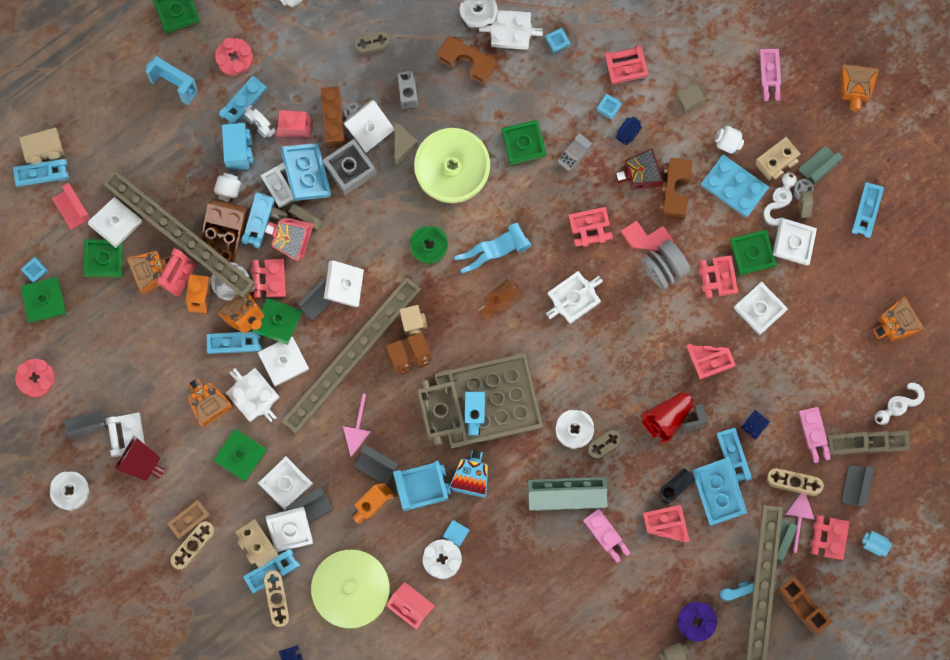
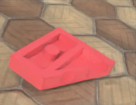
(710, 360)
(667, 523)

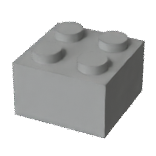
(349, 167)

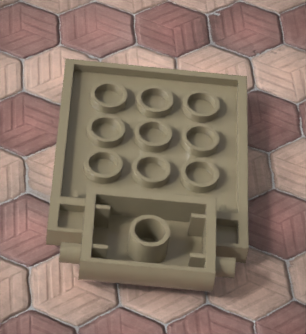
(509, 402)

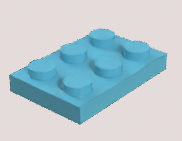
(305, 172)
(734, 186)
(719, 491)

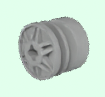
(664, 265)

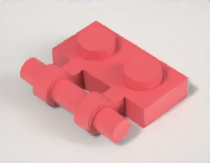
(588, 221)
(724, 277)
(275, 278)
(835, 540)

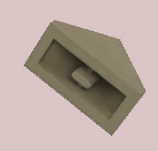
(404, 143)

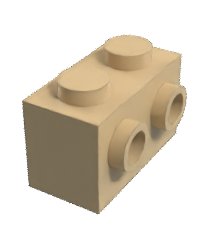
(41, 146)
(778, 159)
(413, 321)
(256, 543)

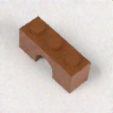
(455, 50)
(332, 117)
(677, 172)
(803, 606)

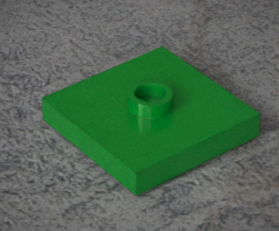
(176, 14)
(524, 142)
(753, 252)
(102, 259)
(43, 300)
(278, 321)
(240, 455)

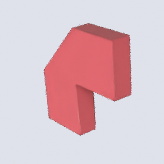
(638, 238)

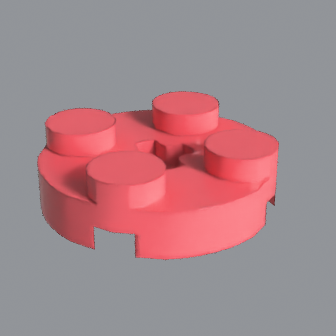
(231, 46)
(28, 386)

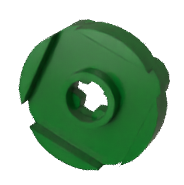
(428, 234)

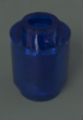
(628, 130)

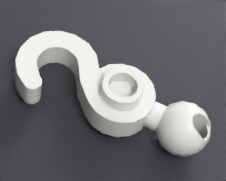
(781, 198)
(898, 404)

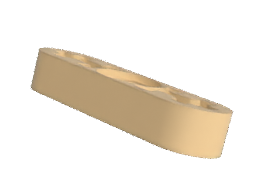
(808, 489)
(186, 559)
(273, 613)

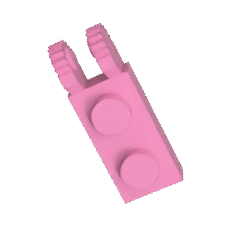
(770, 72)
(814, 432)
(605, 534)

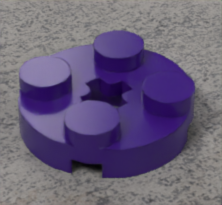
(691, 631)

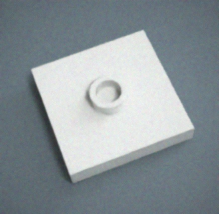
(368, 126)
(115, 222)
(794, 241)
(343, 283)
(760, 308)
(283, 361)
(285, 483)
(289, 529)

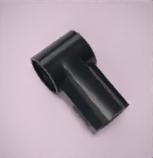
(677, 485)

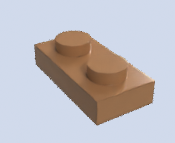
(188, 519)

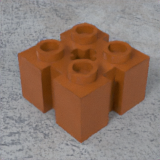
(409, 353)

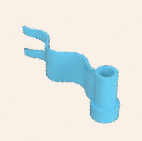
(497, 248)

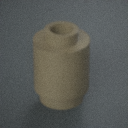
(674, 652)

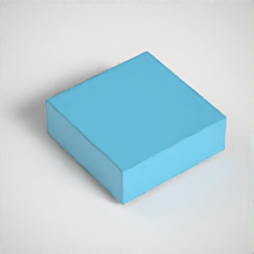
(557, 40)
(609, 106)
(34, 270)
(456, 533)

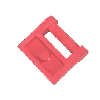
(626, 70)
(176, 273)

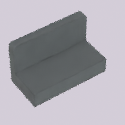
(314, 302)
(699, 420)
(85, 424)
(376, 465)
(857, 485)
(315, 505)

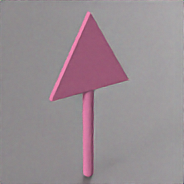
(355, 436)
(800, 509)

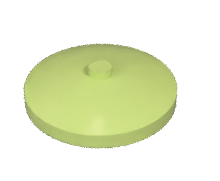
(452, 165)
(350, 589)

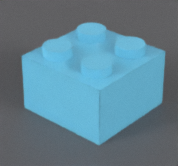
(236, 147)

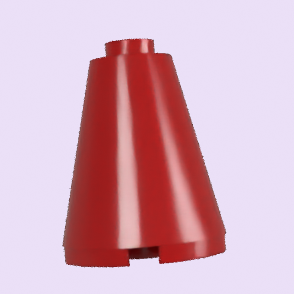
(667, 416)

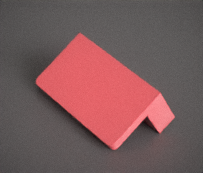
(70, 207)
(410, 605)

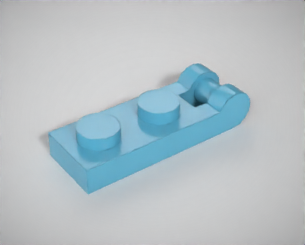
(248, 95)
(40, 173)
(868, 209)
(258, 219)
(232, 342)
(732, 449)
(256, 578)
(744, 588)

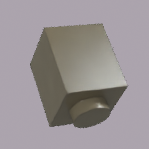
(691, 98)

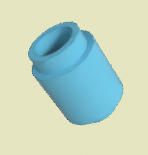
(876, 543)

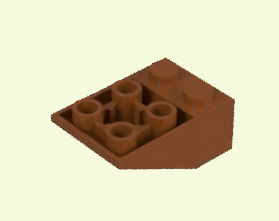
(224, 227)

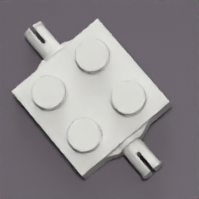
(511, 30)
(574, 297)
(253, 395)

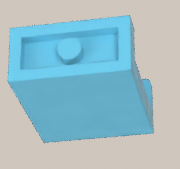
(186, 84)
(421, 486)

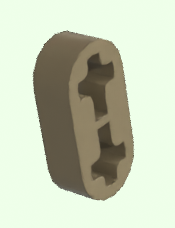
(373, 47)
(806, 204)
(302, 215)
(607, 448)

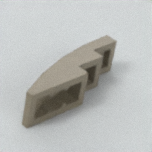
(869, 442)

